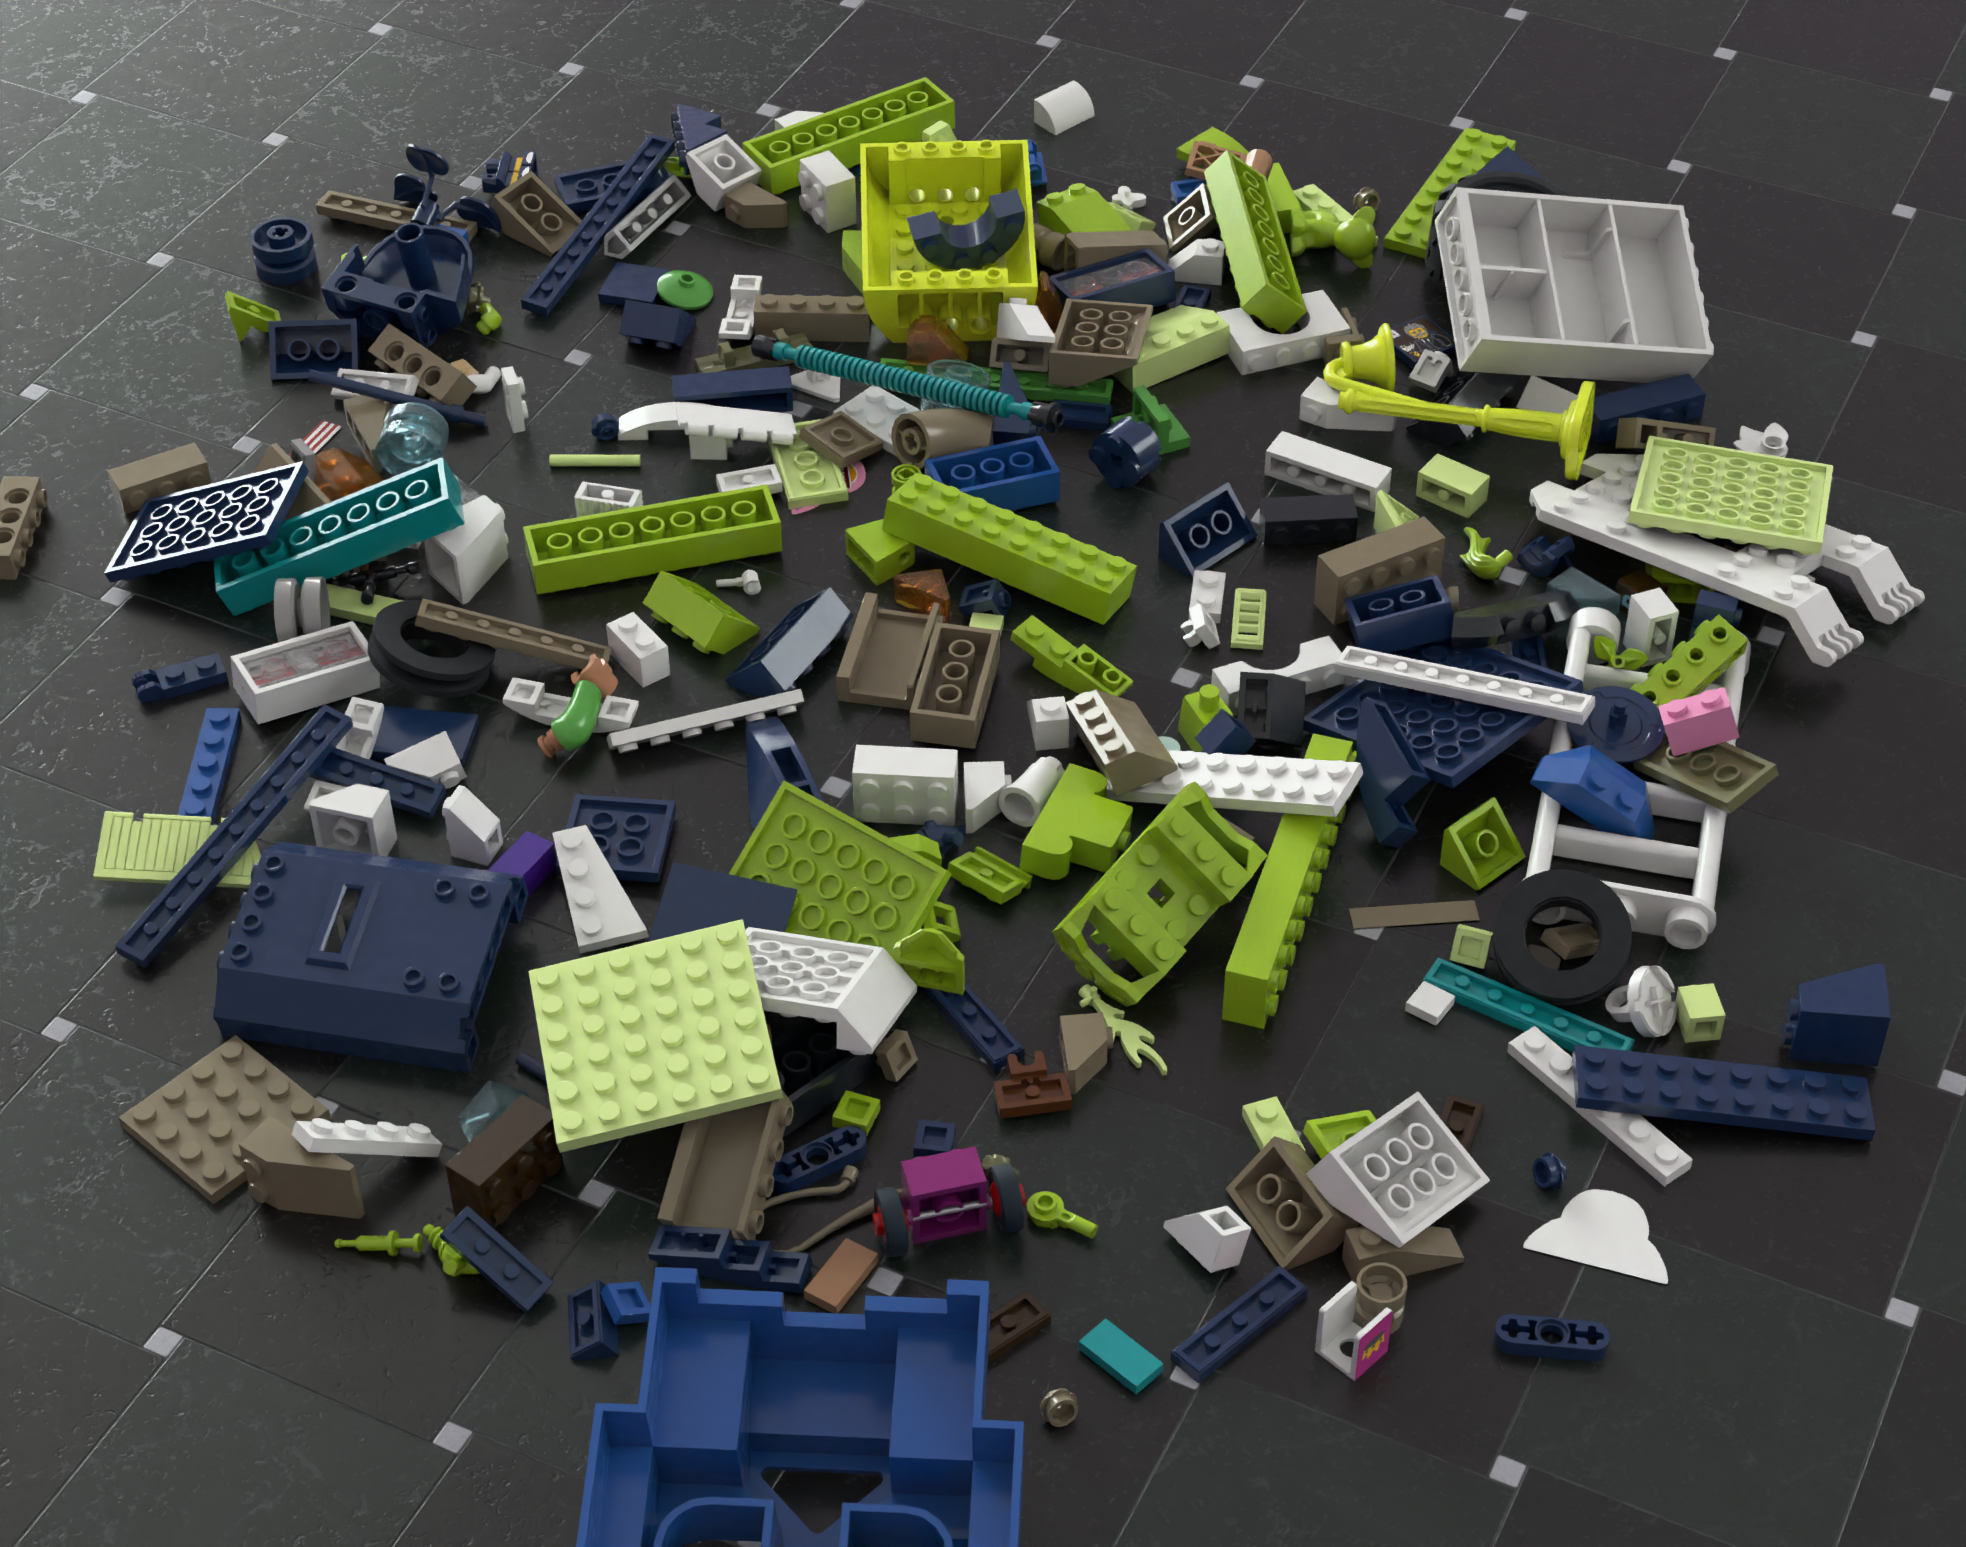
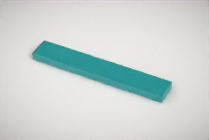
(1522, 1009)

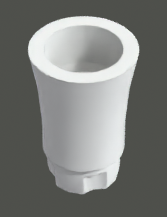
(1030, 792)

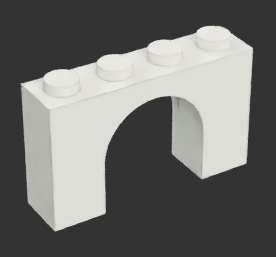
(1259, 350)

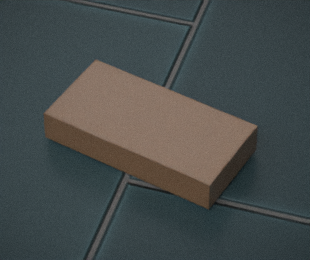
(841, 1276)

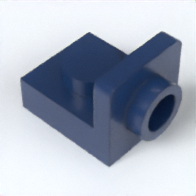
(985, 597)

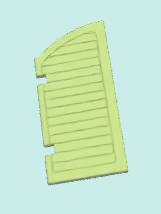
(159, 849)

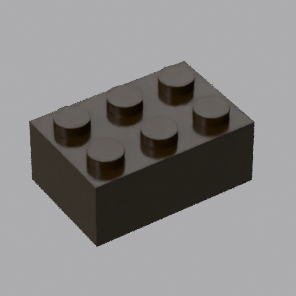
(505, 1162)

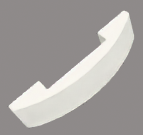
(740, 316)
(637, 423)
(531, 701)
(359, 739)

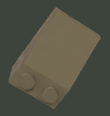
(534, 215)
(295, 1179)

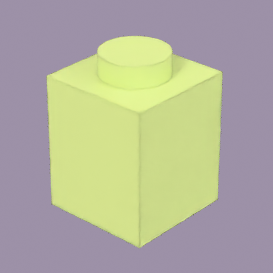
(1699, 1013)

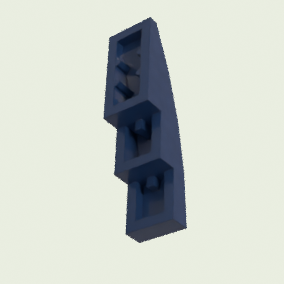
(729, 1259)

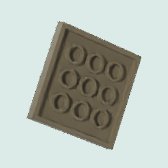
(211, 1109)

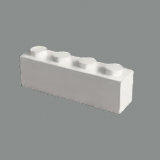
(1326, 469)

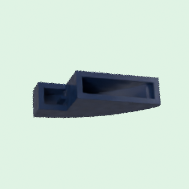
(1390, 773)

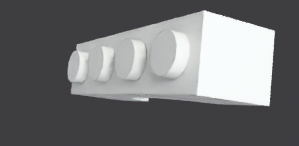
(1313, 665)

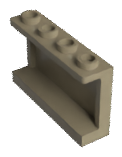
(885, 655)
(726, 1169)

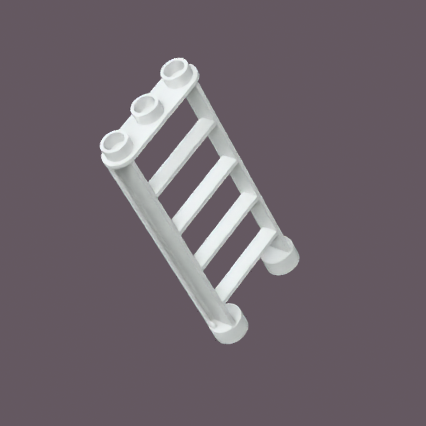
(1677, 917)

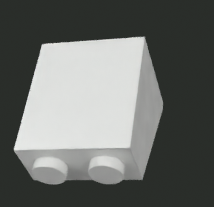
(471, 552)

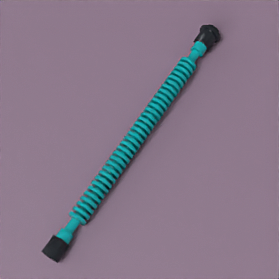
(909, 382)

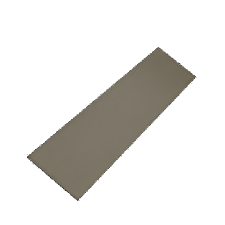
(1414, 914)

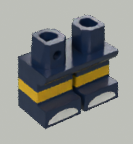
(507, 170)

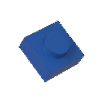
(626, 1302)

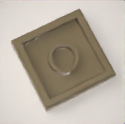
(841, 439)

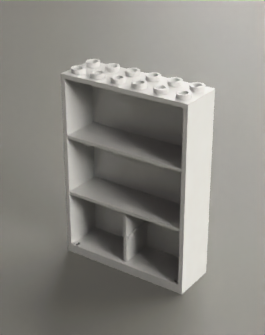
(1572, 287)

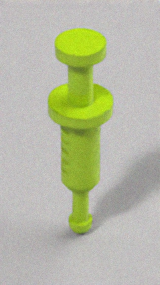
(383, 1243)

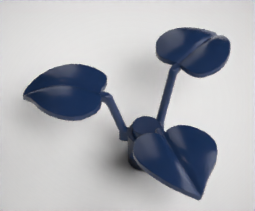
(413, 189)

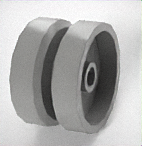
(300, 609)

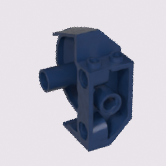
(405, 283)

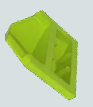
(932, 961)

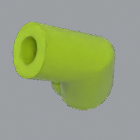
(489, 320)

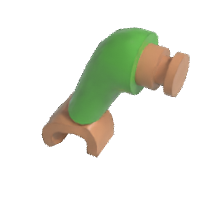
(580, 717)

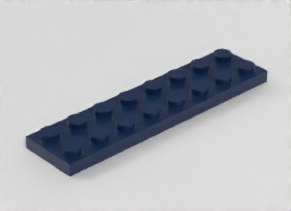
(1722, 1092)

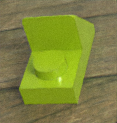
(249, 313)

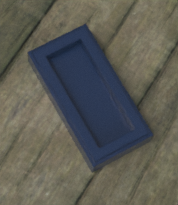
(1085, 415)

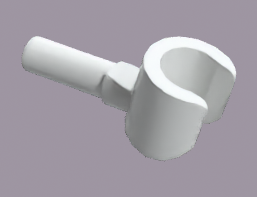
(748, 580)

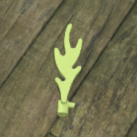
(1129, 1032)

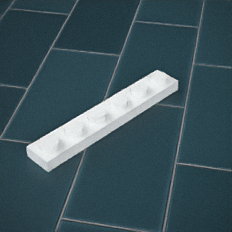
(691, 725)
(1627, 1131)

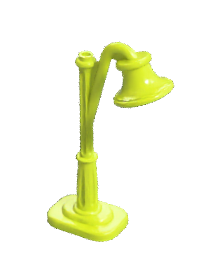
(1376, 364)

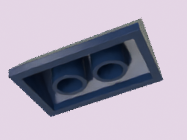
(1204, 531)

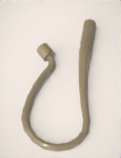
(847, 1180)

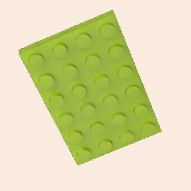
(846, 875)

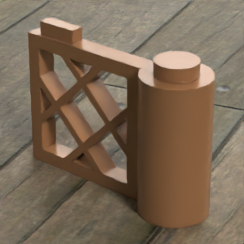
(1257, 159)

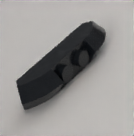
(1513, 619)

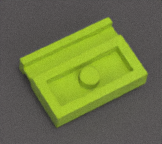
(989, 875)

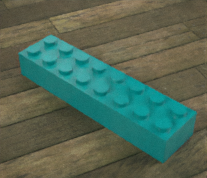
(344, 535)

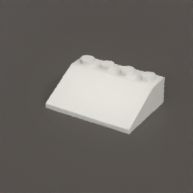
(1399, 1172)

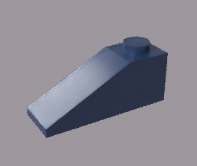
(1013, 427)

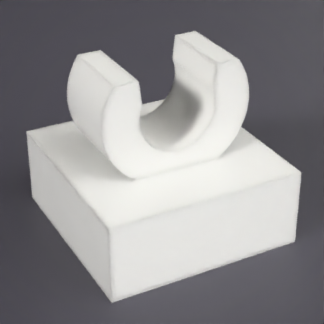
(1200, 628)

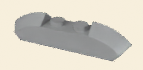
(645, 218)

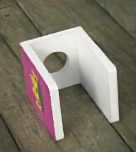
(1337, 1327)

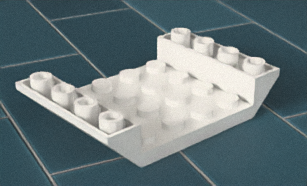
(831, 983)

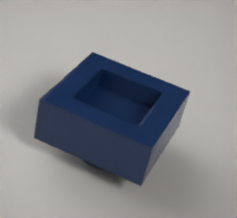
(933, 1138)

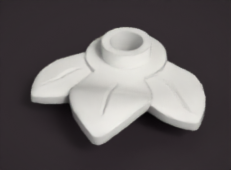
(1770, 442)

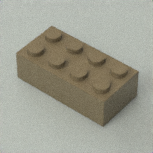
(1376, 563)
(955, 685)

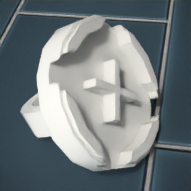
(1648, 1002)

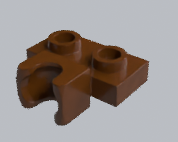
(1031, 1089)

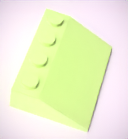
(1175, 344)

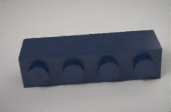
(744, 389)
(1668, 400)

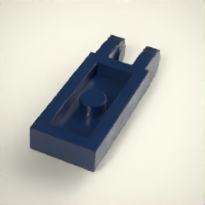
(179, 678)

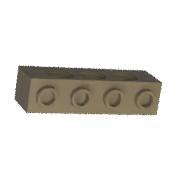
(436, 377)
(20, 514)

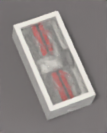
(304, 672)

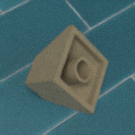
(1190, 219)

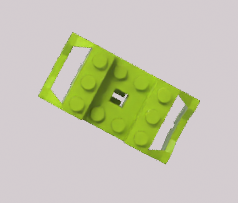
(1192, 862)

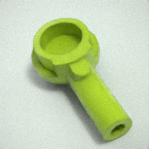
(1048, 1210)

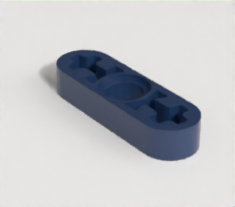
(827, 1146)
(1563, 1327)

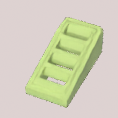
(1248, 618)

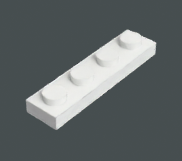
(368, 1139)

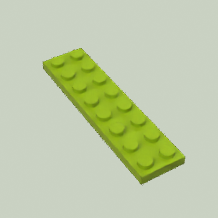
(1464, 158)

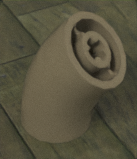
(939, 433)

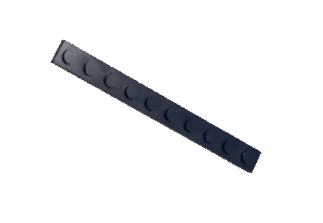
(598, 222)
(233, 837)

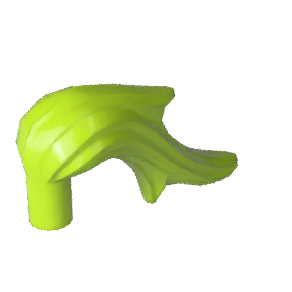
(1479, 563)

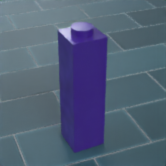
(528, 857)

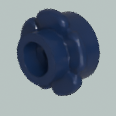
(605, 426)
(1549, 1171)

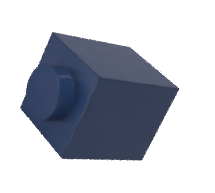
(1225, 736)

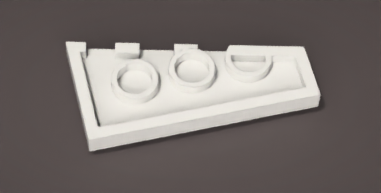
(595, 897)

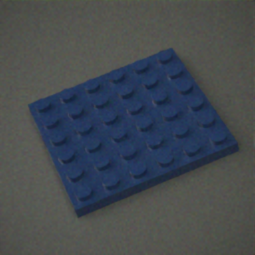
(1445, 732)

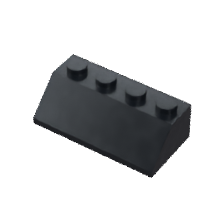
(1463, 390)

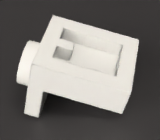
(1431, 370)

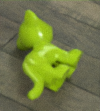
(1322, 229)

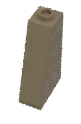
(1094, 247)

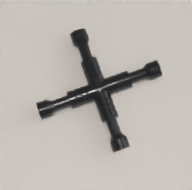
(372, 576)

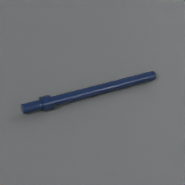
(454, 413)

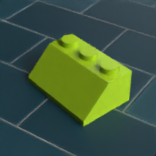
(697, 614)

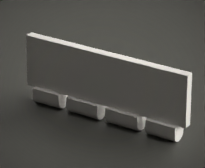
(728, 422)

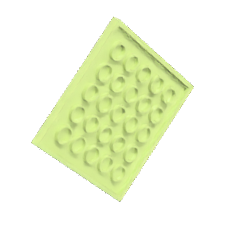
(1732, 495)
(653, 1035)

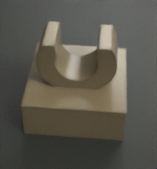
(895, 1055)

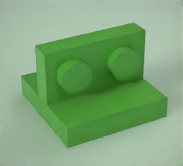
(1159, 418)

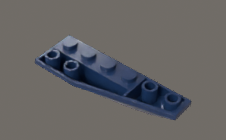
(770, 760)

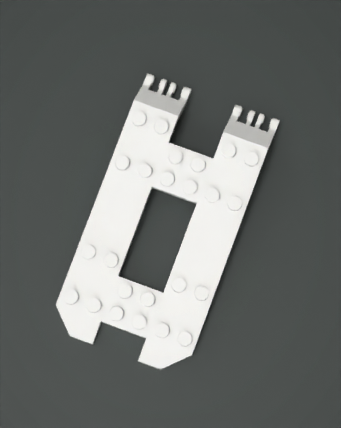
(1753, 574)

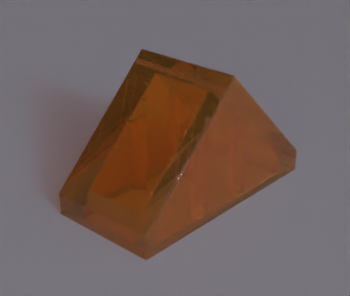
(921, 590)

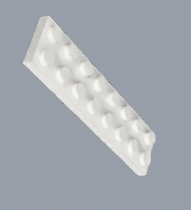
(1255, 783)

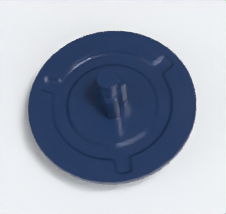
(1620, 725)

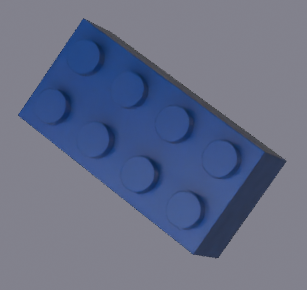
(1002, 474)

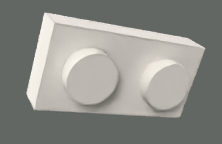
(515, 407)
(750, 478)
(1209, 592)

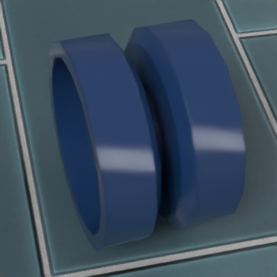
(283, 250)

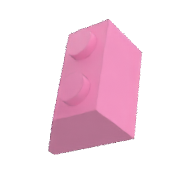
(1698, 721)

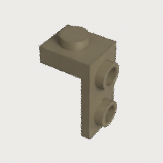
(1333, 343)

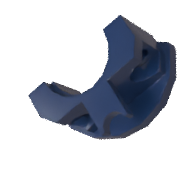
(1541, 556)

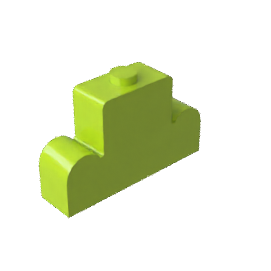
(1077, 827)

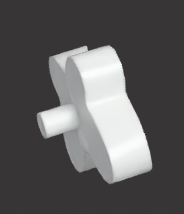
(1127, 199)

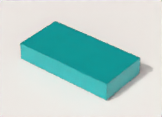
(1120, 1356)

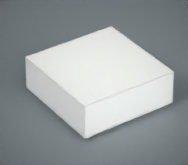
(1430, 1003)

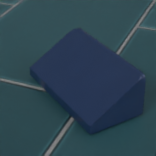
(590, 1324)

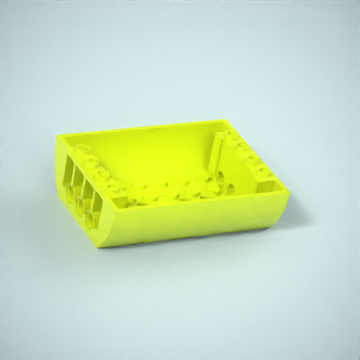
(956, 184)

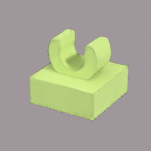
(1471, 946)

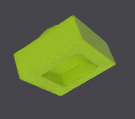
(856, 1111)

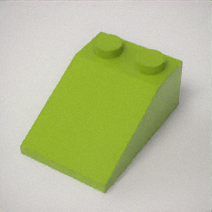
(1078, 211)

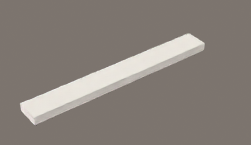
(1465, 684)

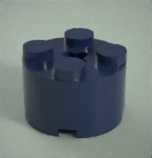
(1126, 452)

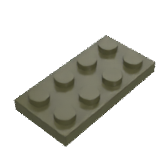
(1713, 774)

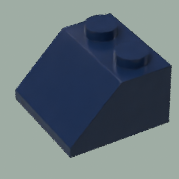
(655, 324)

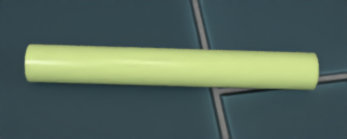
(578, 460)

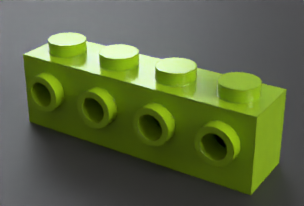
(1694, 663)

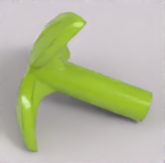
(1629, 659)

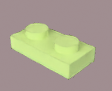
(1267, 1120)

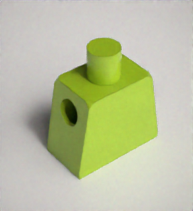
(878, 552)
(1198, 711)

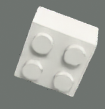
(827, 191)

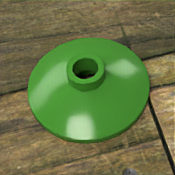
(685, 289)

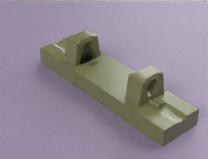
(742, 358)

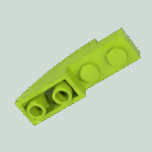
(1059, 660)

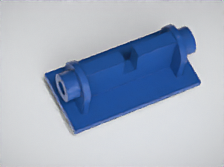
(1036, 164)

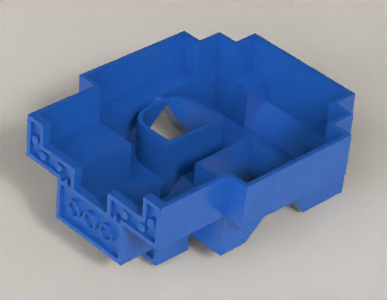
(761, 1388)

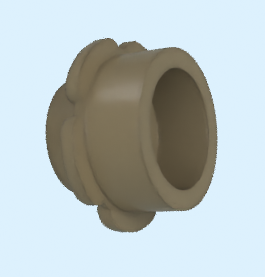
(1372, 199)
(1059, 1407)

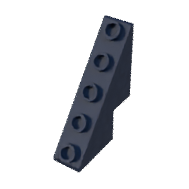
(693, 129)

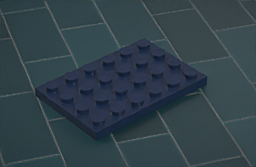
(207, 522)

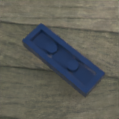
(496, 1259)

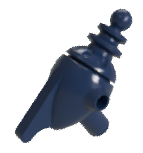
(944, 835)

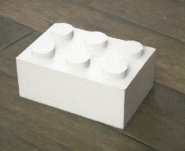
(905, 785)

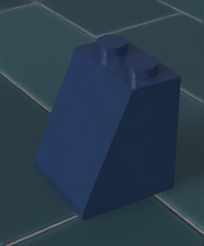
(1840, 1018)

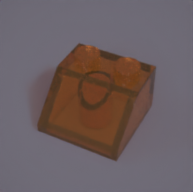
(932, 341)
(343, 473)

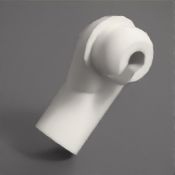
(486, 381)

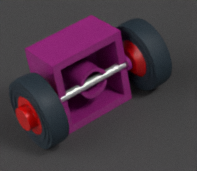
(945, 1199)

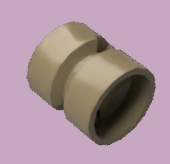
(1049, 247)
(1380, 1287)

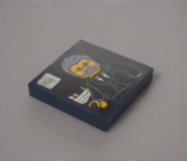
(1420, 334)

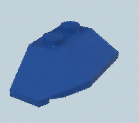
(1597, 791)

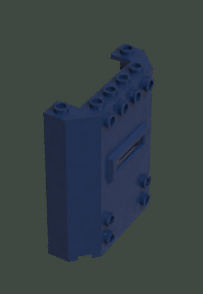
(405, 969)

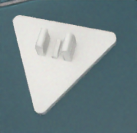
(817, 384)

